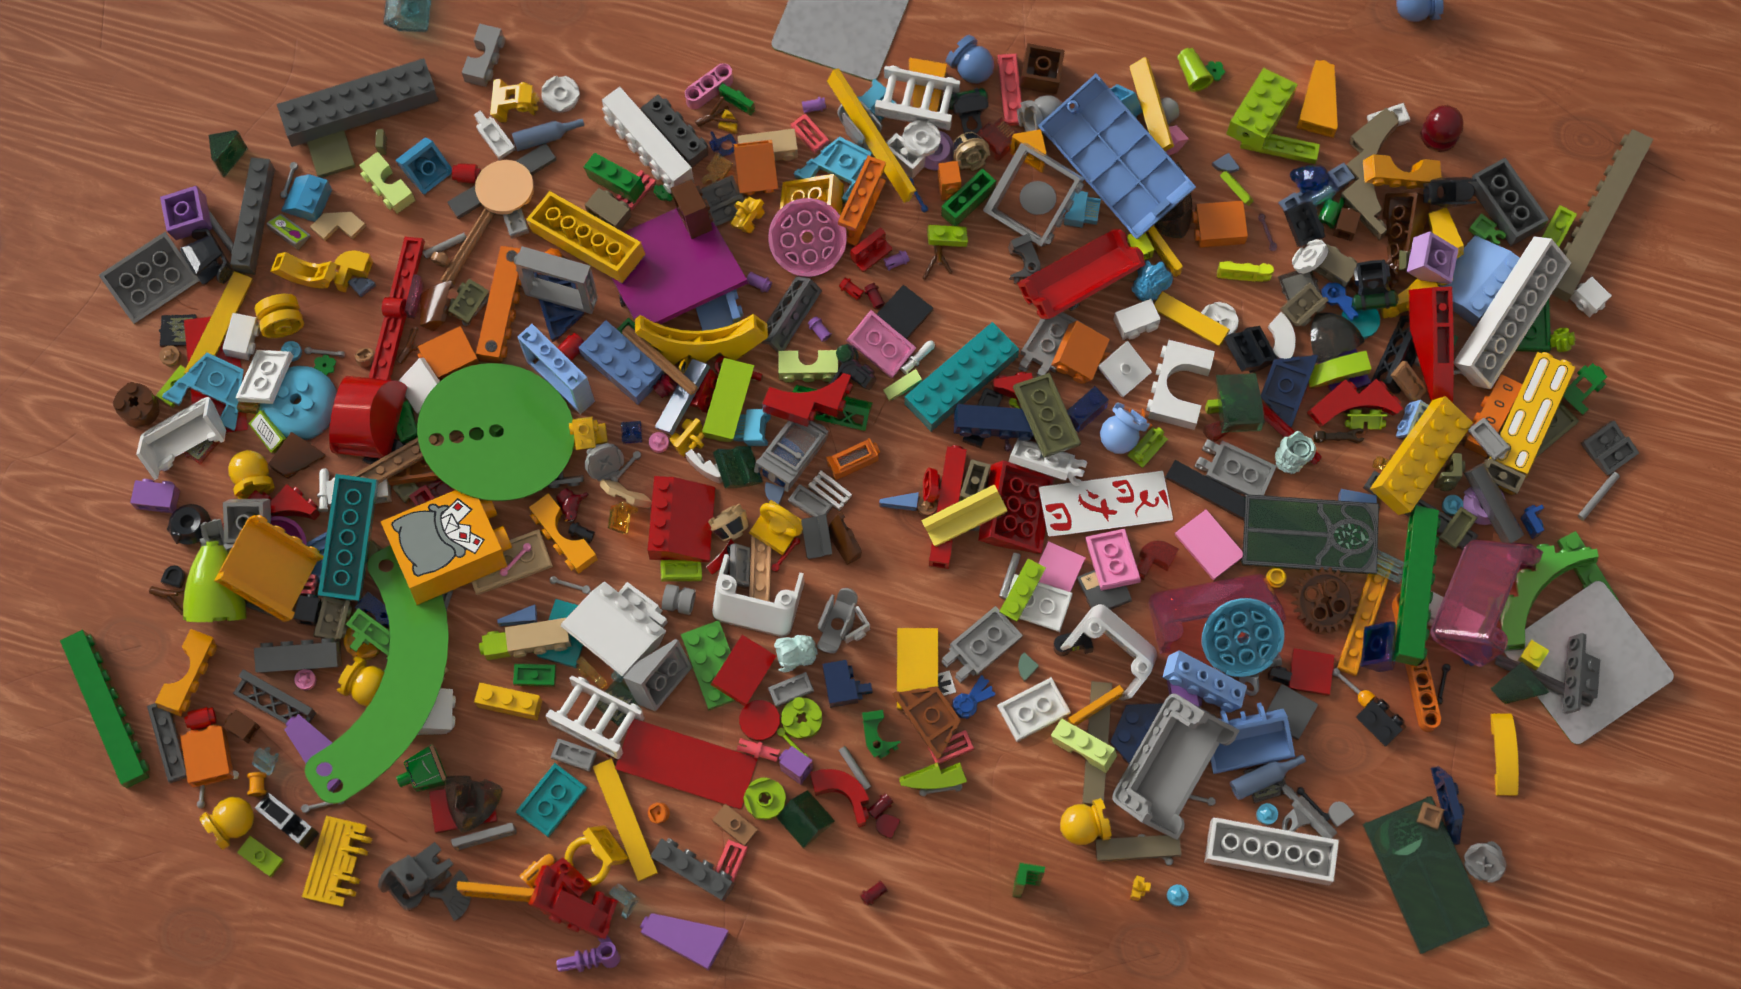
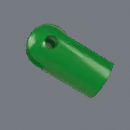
(1331, 212)

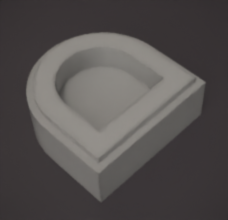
(1339, 813)

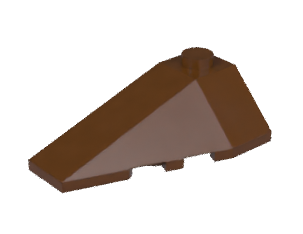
(1404, 220)

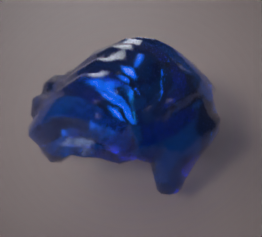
(1310, 178)

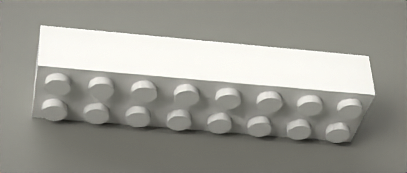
(1512, 312)

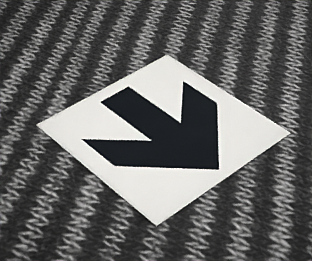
(946, 683)

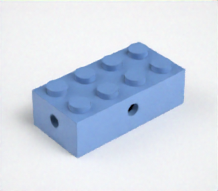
(621, 362)

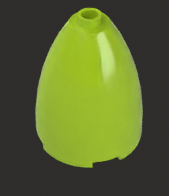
(203, 596)

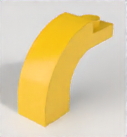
(304, 272)

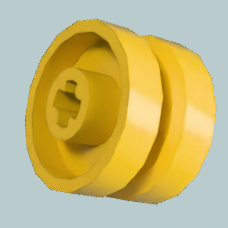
(279, 315)

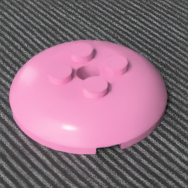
(807, 257)

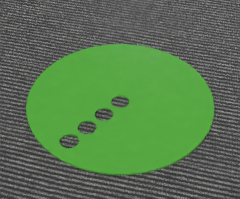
(504, 467)

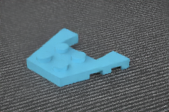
(838, 158)
(214, 379)

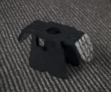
(1456, 191)
(203, 256)

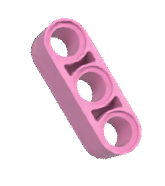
(706, 94)

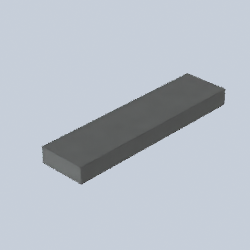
(168, 743)

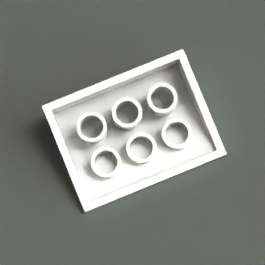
(613, 628)

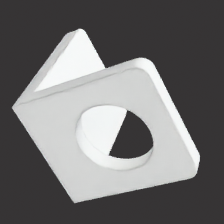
(860, 632)

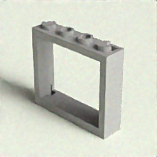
(1006, 180)
(561, 268)

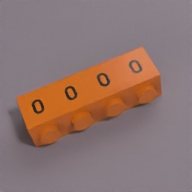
(1495, 409)

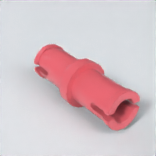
(758, 750)

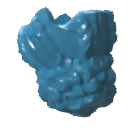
(1151, 281)

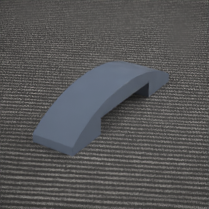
(1337, 177)

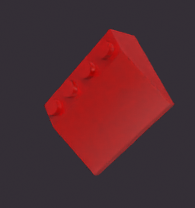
(680, 520)
(1024, 521)

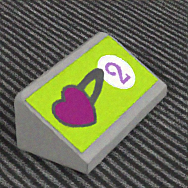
(288, 231)

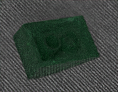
(1239, 403)

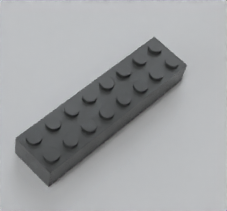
(357, 102)

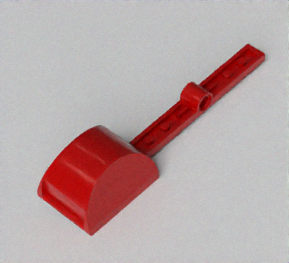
(370, 408)

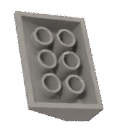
(149, 277)

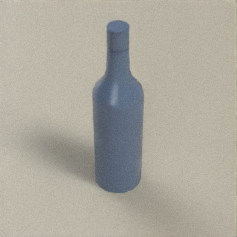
(543, 133)
(1263, 777)

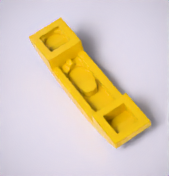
(1505, 754)

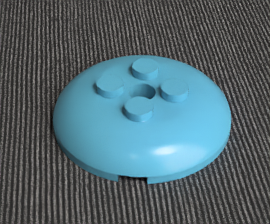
(313, 412)
(1247, 654)

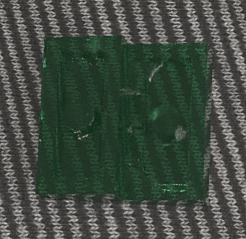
(737, 467)

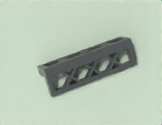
(792, 314)
(274, 693)

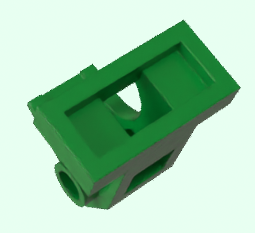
(1575, 396)
(870, 722)

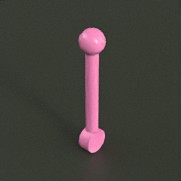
(526, 548)

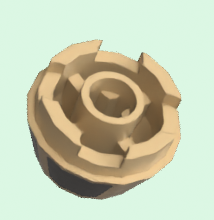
(970, 151)
(729, 523)

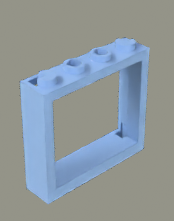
(556, 369)

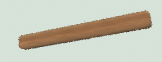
(468, 246)
(660, 360)

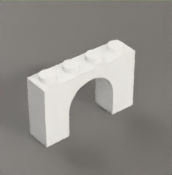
(1164, 405)

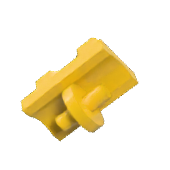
(746, 213)
(690, 438)

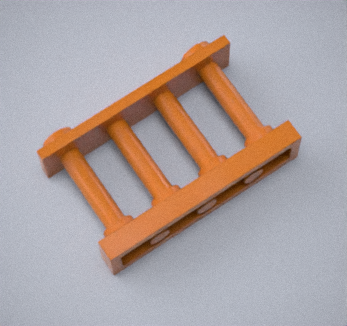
(862, 199)

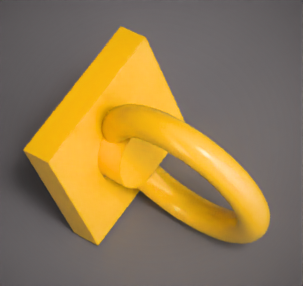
(776, 527)
(604, 848)

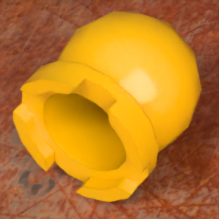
(249, 473)
(360, 681)
(230, 819)
(1083, 823)

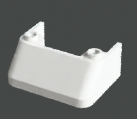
(178, 434)
(754, 613)
(1103, 620)

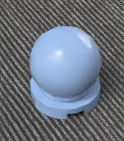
(1121, 431)

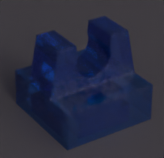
(631, 432)

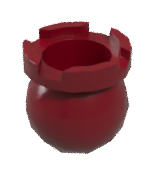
(1442, 128)

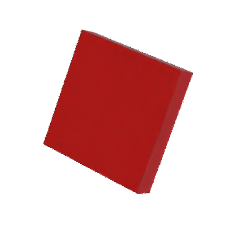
(1311, 671)

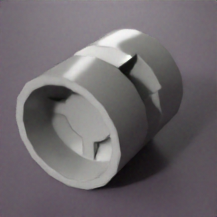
(678, 599)

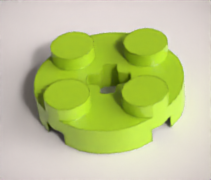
(798, 707)
(754, 793)

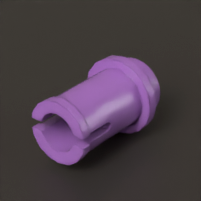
(814, 105)
(896, 260)
(759, 282)
(818, 327)

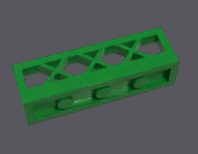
(853, 405)
(1029, 875)

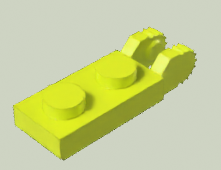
(1245, 271)

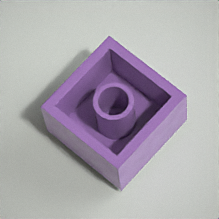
(185, 212)

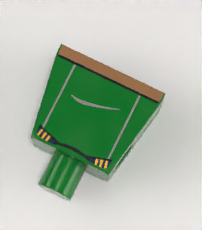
(423, 770)

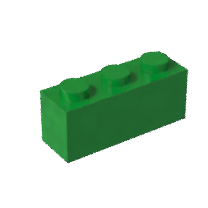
(614, 177)
(968, 198)

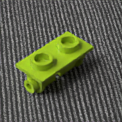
(1357, 418)
(1148, 446)

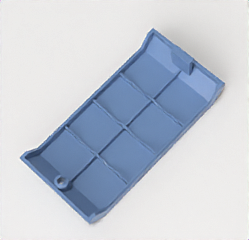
(1117, 156)

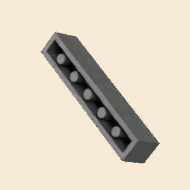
(252, 216)

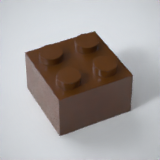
(1042, 68)
(692, 208)

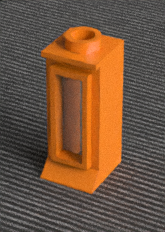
(853, 459)

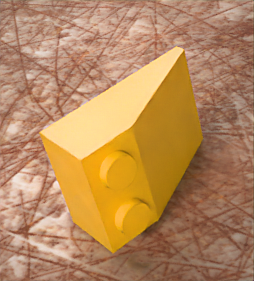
(824, 188)

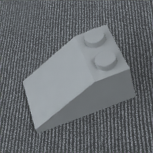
(657, 675)

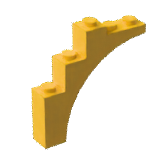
(1444, 227)
(703, 345)

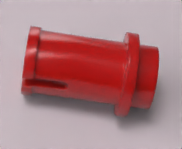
(850, 288)

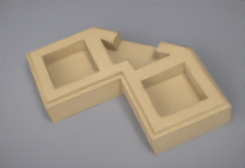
(330, 222)
(633, 498)

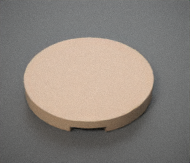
(504, 186)

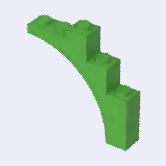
(1531, 583)

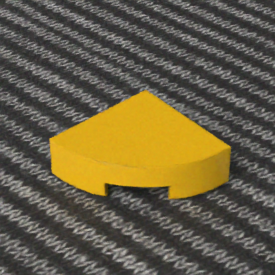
(730, 127)

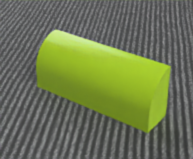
(727, 400)

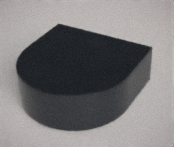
(173, 576)

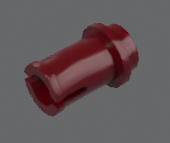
(874, 295)
(880, 806)
(873, 893)

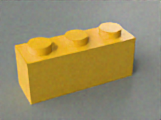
(508, 701)

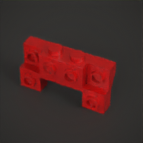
(569, 909)

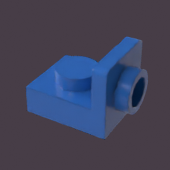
(1531, 522)

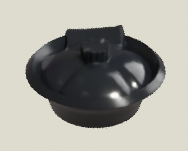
(186, 524)

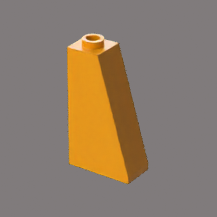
(929, 68)
(1319, 104)

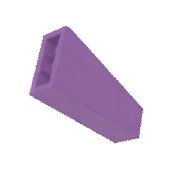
(308, 743)
(689, 939)

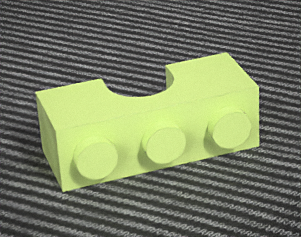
(396, 195)
(792, 369)
(1074, 739)

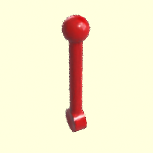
(775, 567)

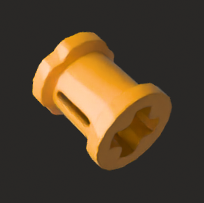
(257, 784)

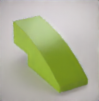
(1339, 369)
(934, 778)

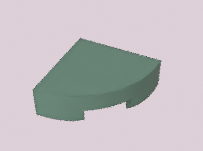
(1026, 666)

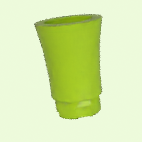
(1194, 70)

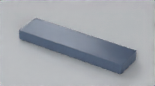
(681, 399)

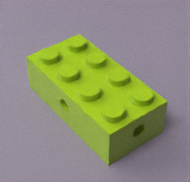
(1261, 109)

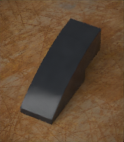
(286, 820)

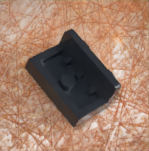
(1304, 223)
(1381, 721)

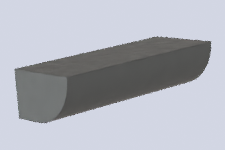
(1494, 503)

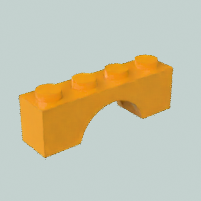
(1382, 171)
(577, 552)
(176, 696)

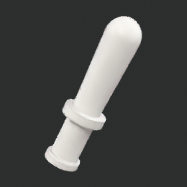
(914, 360)
(323, 477)

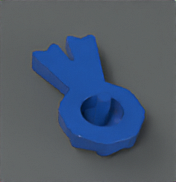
(1337, 296)
(966, 704)

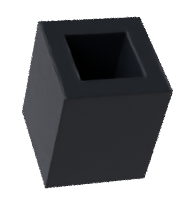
(307, 610)

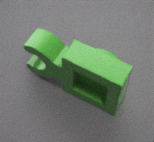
(1485, 229)

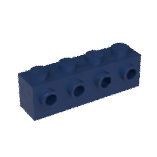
(991, 421)

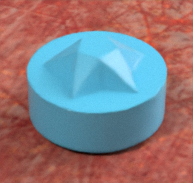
(294, 348)
(1452, 504)
(1267, 814)
(1177, 895)

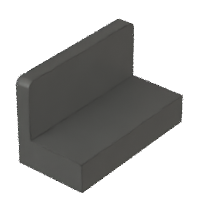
(816, 536)

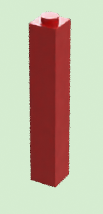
(949, 495)

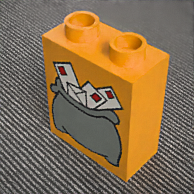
(446, 544)

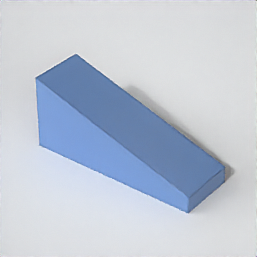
(1353, 496)
(904, 502)
(524, 616)

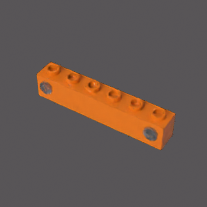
(500, 308)

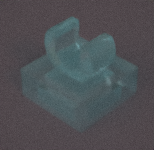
(265, 761)

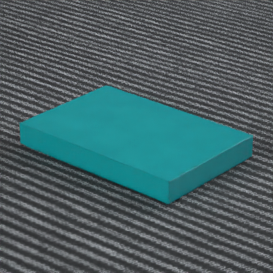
(569, 656)
(551, 800)

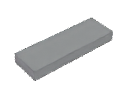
(484, 836)

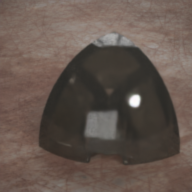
(1177, 220)
(1333, 335)
(471, 800)

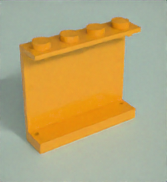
(268, 567)

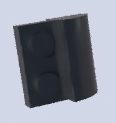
(1251, 349)

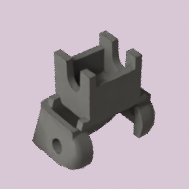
(425, 872)

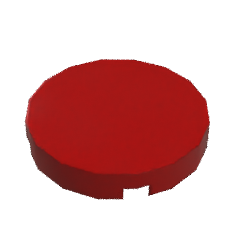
(759, 720)

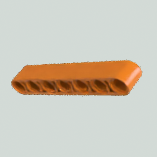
(1421, 690)

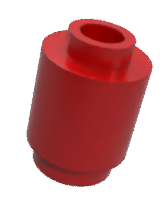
(465, 173)
(570, 346)
(200, 718)

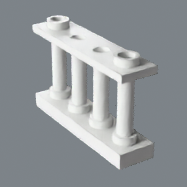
(910, 114)
(594, 737)

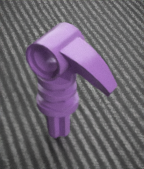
(588, 959)

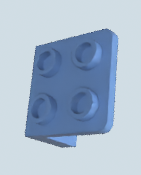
(720, 312)

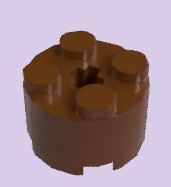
(127, 401)

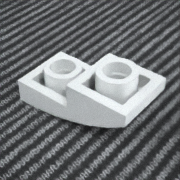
(707, 469)

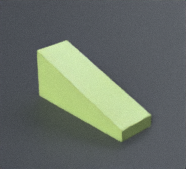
(903, 385)

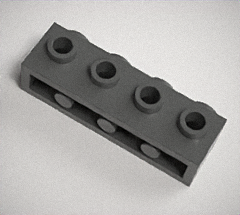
(673, 128)
(297, 657)
(692, 869)

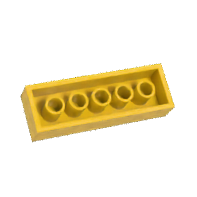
(586, 237)
(1421, 455)

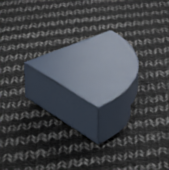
(1226, 163)
(361, 285)
(774, 492)

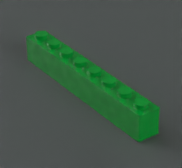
(1416, 586)
(105, 709)

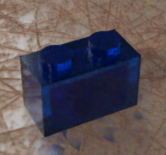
(1087, 408)

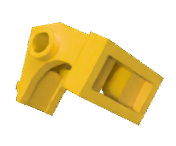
(524, 99)
(587, 433)

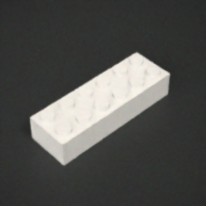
(645, 140)
(1271, 851)

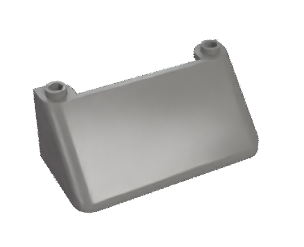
(1171, 764)

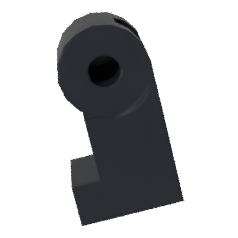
(1083, 642)

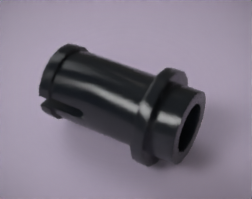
(581, 532)

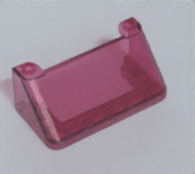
(1477, 598)
(1199, 601)

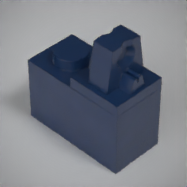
(840, 687)

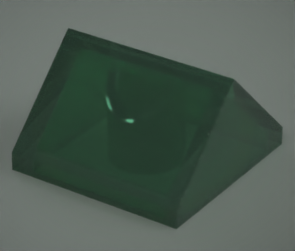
(226, 150)
(805, 818)

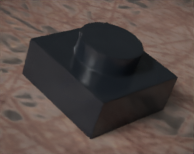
(1279, 675)

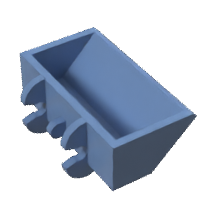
(1260, 741)

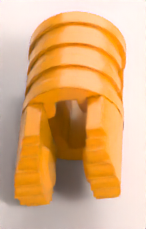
(546, 860)

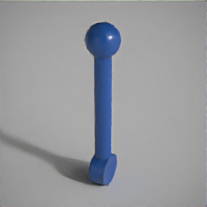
(924, 208)

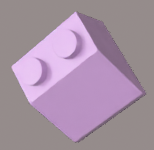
(1432, 259)

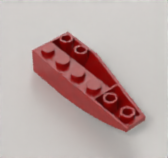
(1434, 338)

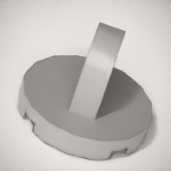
(604, 461)
(1485, 861)

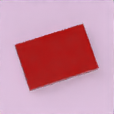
(743, 670)
(441, 815)

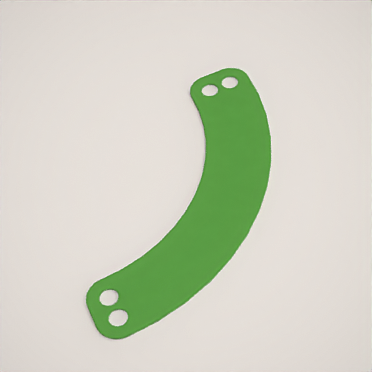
(404, 696)

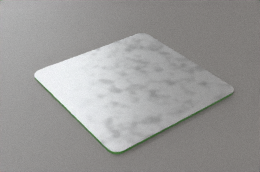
(840, 33)
(1628, 661)

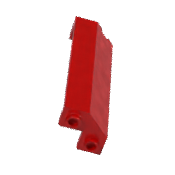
(1081, 274)

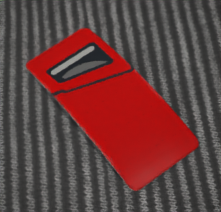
(716, 564)

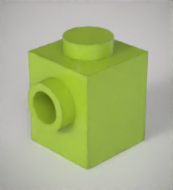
(494, 645)

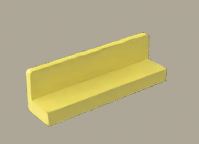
(964, 515)

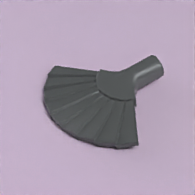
(452, 897)

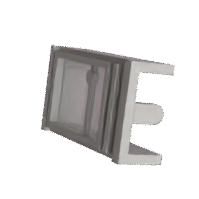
(792, 452)

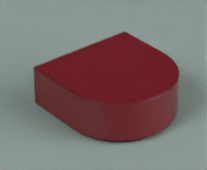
(887, 825)

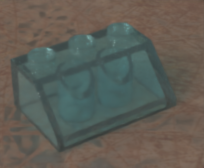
(407, 15)

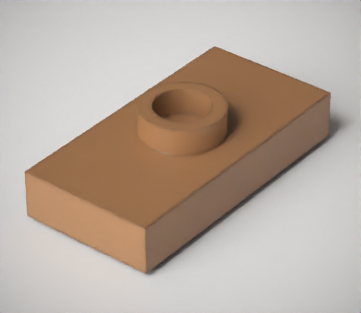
(1408, 381)
(735, 825)

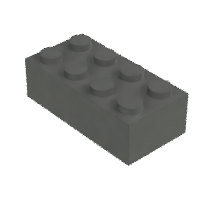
(1508, 202)

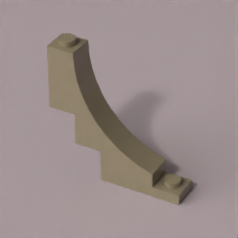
(1362, 195)

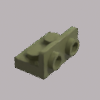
(468, 301)

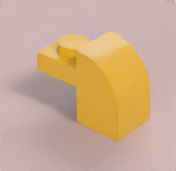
(350, 264)

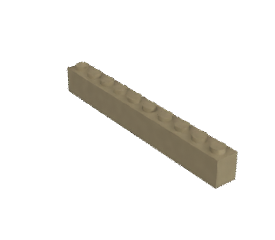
(1601, 210)

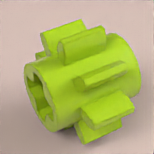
(1562, 339)

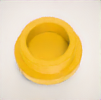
(1276, 577)

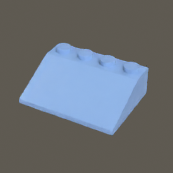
(1479, 277)

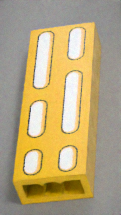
(1534, 410)

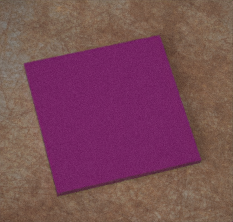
(677, 270)

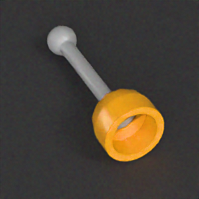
(1364, 696)

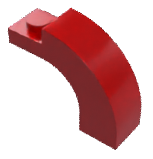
(840, 782)

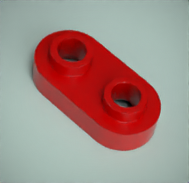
(930, 485)

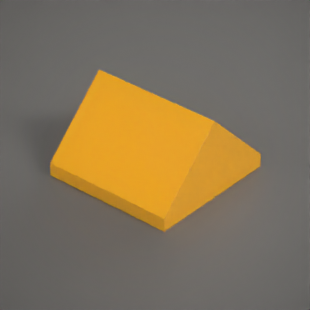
(1034, 139)

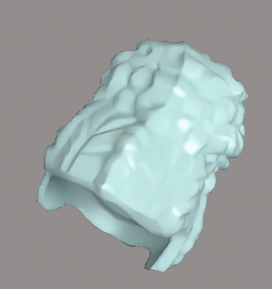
(1294, 452)
(795, 652)

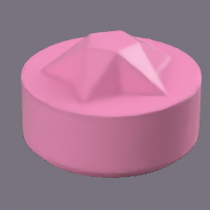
(659, 442)
(305, 679)

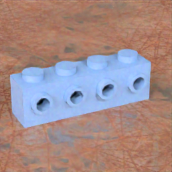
(1204, 681)

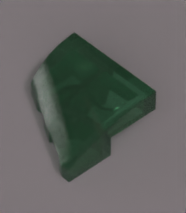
(1519, 685)

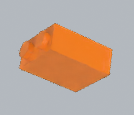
(755, 167)
(1220, 224)
(1080, 352)
(448, 353)
(207, 756)

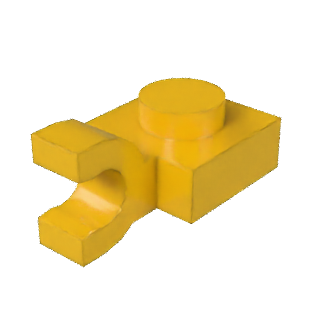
(1139, 888)

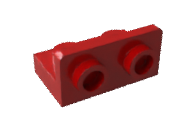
(870, 250)
(705, 392)
(573, 881)

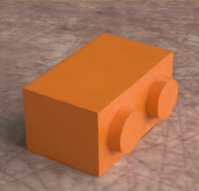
(948, 179)

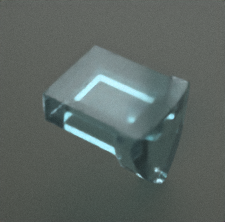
(626, 897)

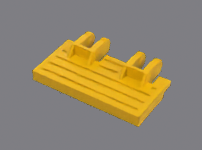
(333, 860)

